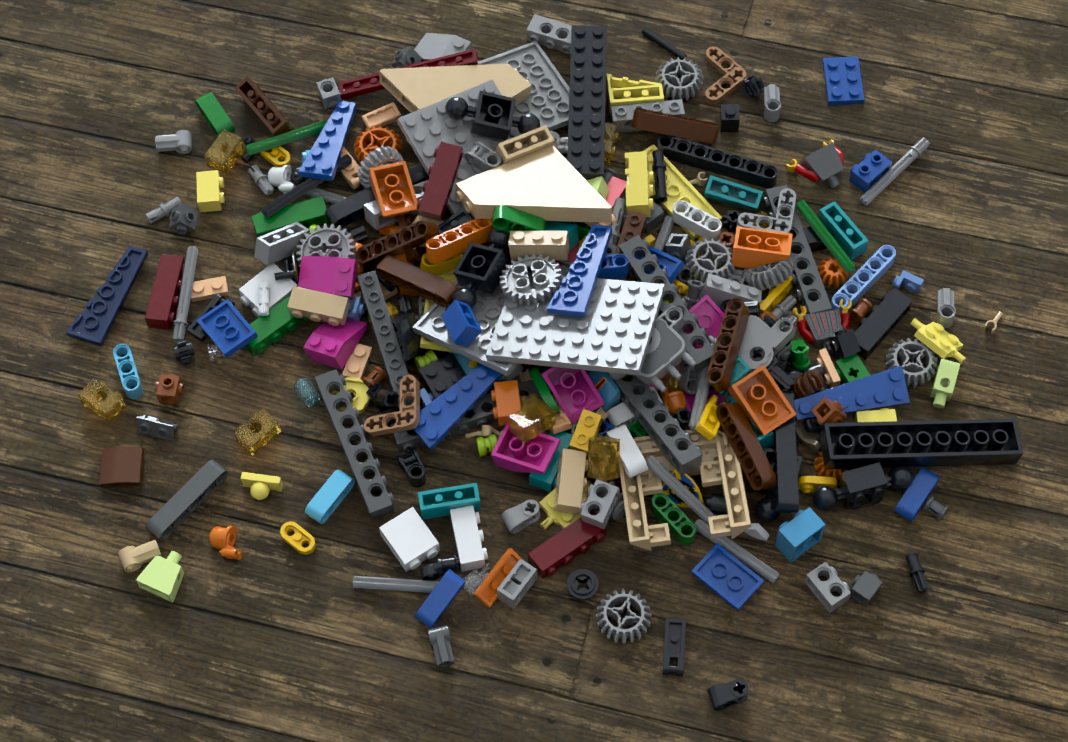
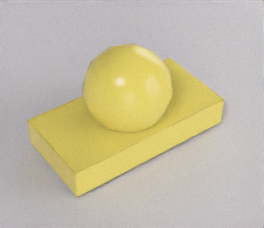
(261, 484)

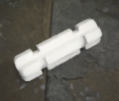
(263, 299)

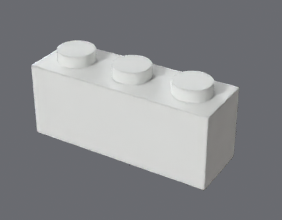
(468, 538)

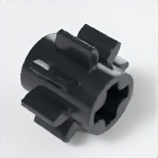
(752, 86)
(730, 220)
(183, 351)

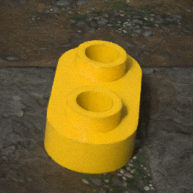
(276, 155)
(809, 484)
(298, 539)

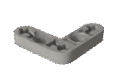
(779, 220)

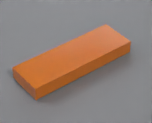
(487, 591)

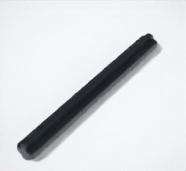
(300, 190)

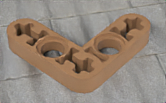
(728, 75)
(404, 413)

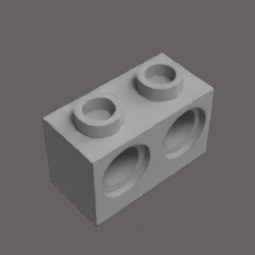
(604, 505)
(517, 583)
(823, 589)

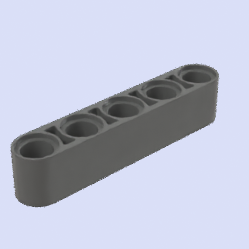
(187, 500)

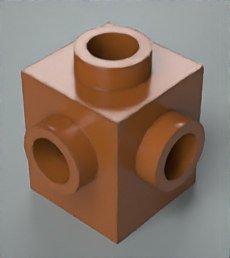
(169, 389)
(828, 412)

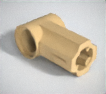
(134, 557)

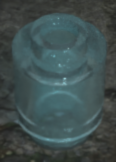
(306, 391)

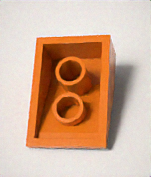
(393, 189)
(759, 247)
(762, 400)

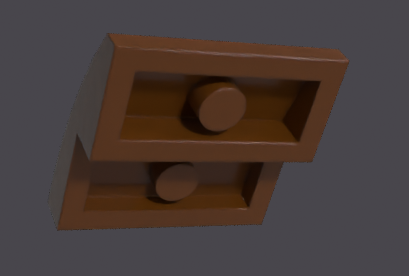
(121, 466)

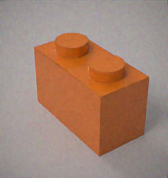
(507, 400)

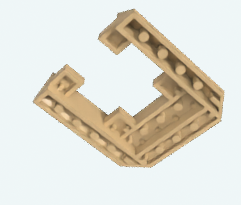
(717, 467)

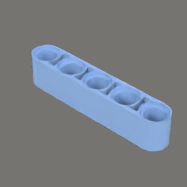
(865, 273)

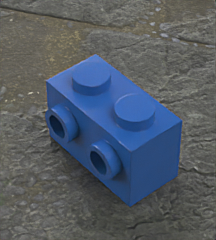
(869, 170)
(461, 323)

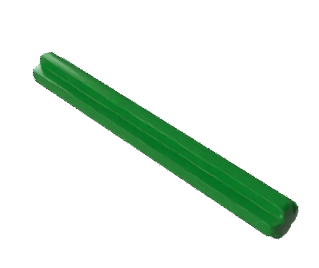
(285, 138)
(825, 236)

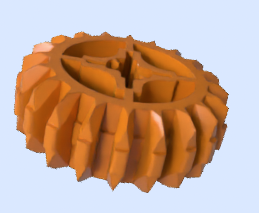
(376, 138)

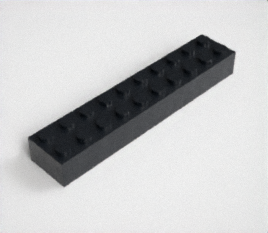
(587, 100)
(920, 443)

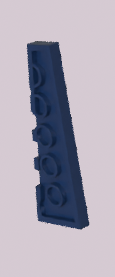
(103, 309)

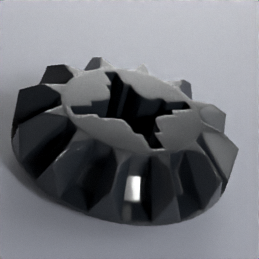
(582, 576)

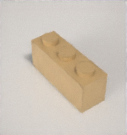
(524, 144)
(549, 243)
(318, 306)
(570, 481)

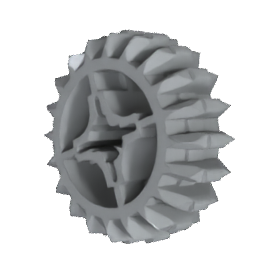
(688, 73)
(379, 157)
(715, 256)
(769, 274)
(913, 353)
(616, 613)

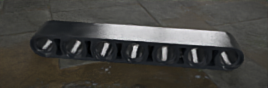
(673, 148)
(352, 208)
(786, 463)

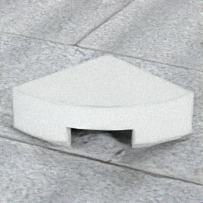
(757, 531)

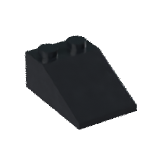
(407, 339)

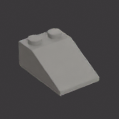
(440, 45)

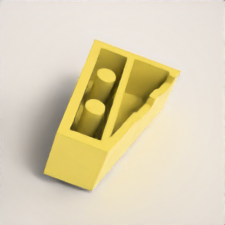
(631, 92)
(639, 183)

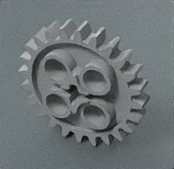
(326, 237)
(516, 281)

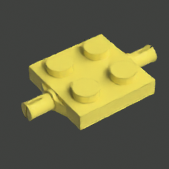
(938, 340)
(559, 518)

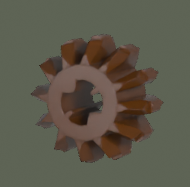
(807, 383)

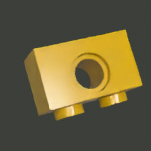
(587, 427)

